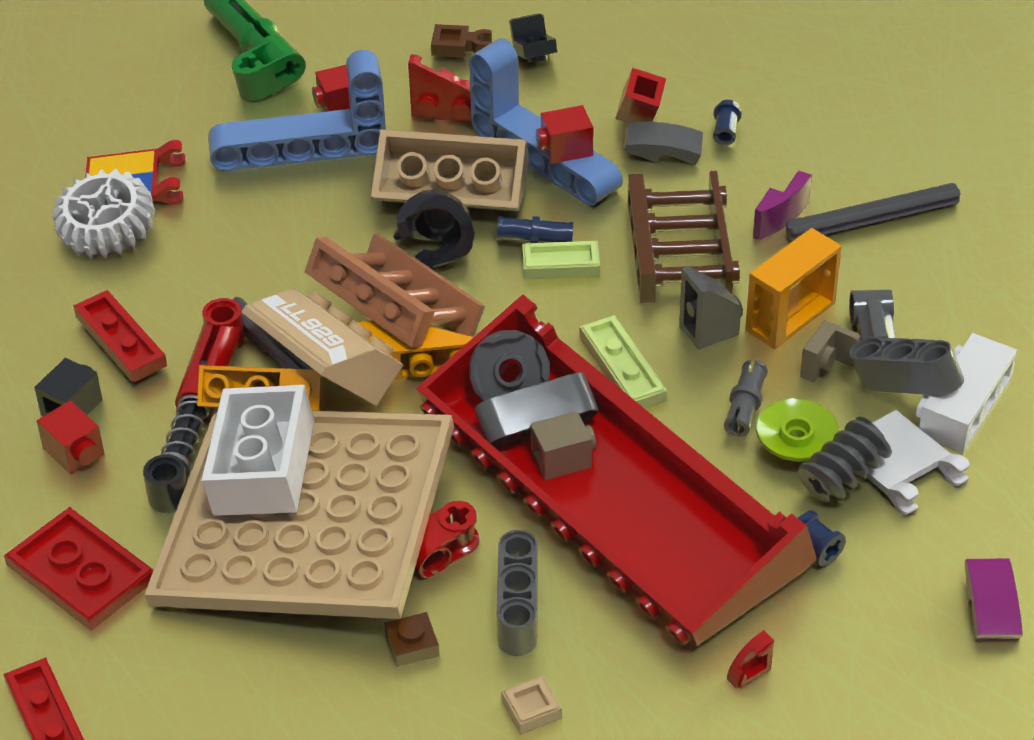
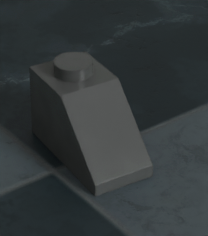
(707, 309)

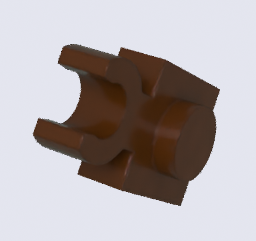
(457, 40)

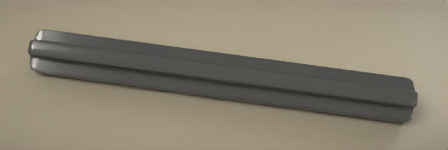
(875, 211)

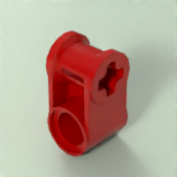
(446, 541)

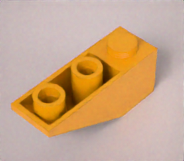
(423, 360)
(216, 378)

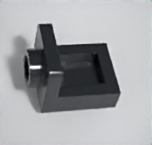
(530, 38)

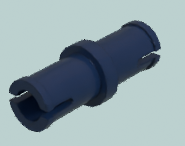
(534, 230)

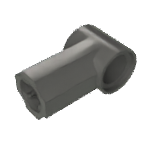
(872, 313)

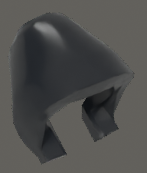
(437, 218)

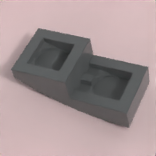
(654, 138)

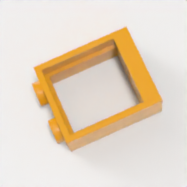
(773, 308)

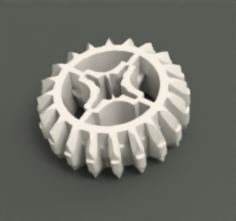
(103, 214)

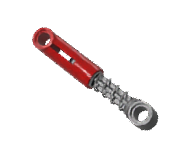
(218, 340)

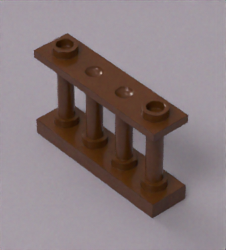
(649, 249)

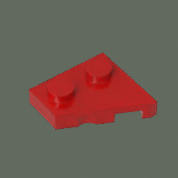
(437, 93)

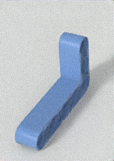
(499, 115)
(310, 135)

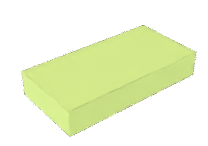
(561, 259)

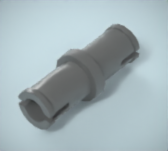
(745, 398)

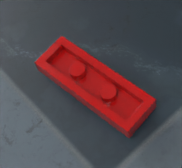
(120, 336)

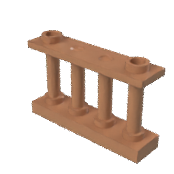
(394, 289)

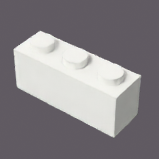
(958, 415)

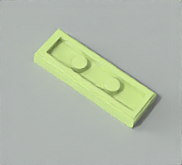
(622, 361)

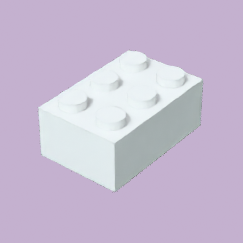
(258, 450)

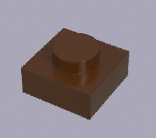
(411, 639)

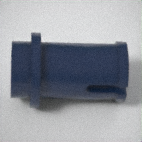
(727, 115)

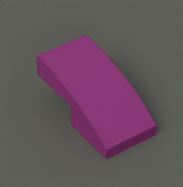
(780, 207)
(993, 599)

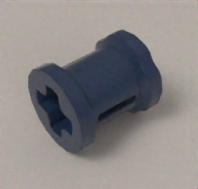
(826, 543)

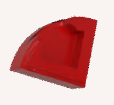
(752, 660)

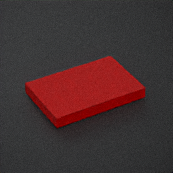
(79, 568)

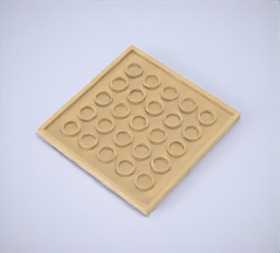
(343, 549)

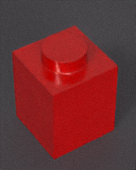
(331, 89)
(640, 97)
(565, 134)
(70, 437)

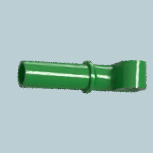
(266, 59)

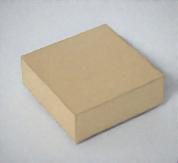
(531, 705)

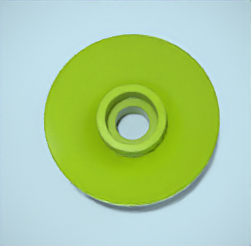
(795, 428)

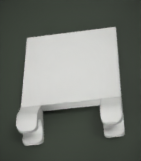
(911, 457)

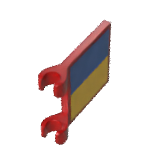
(145, 165)

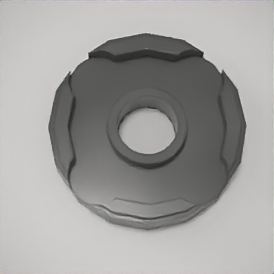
(501, 346)

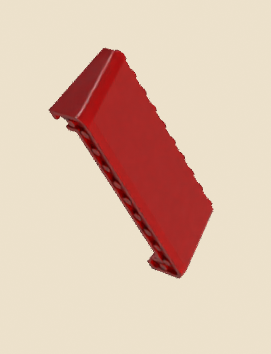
(648, 504)

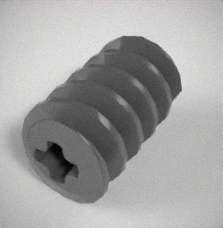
(844, 459)

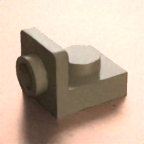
(824, 347)

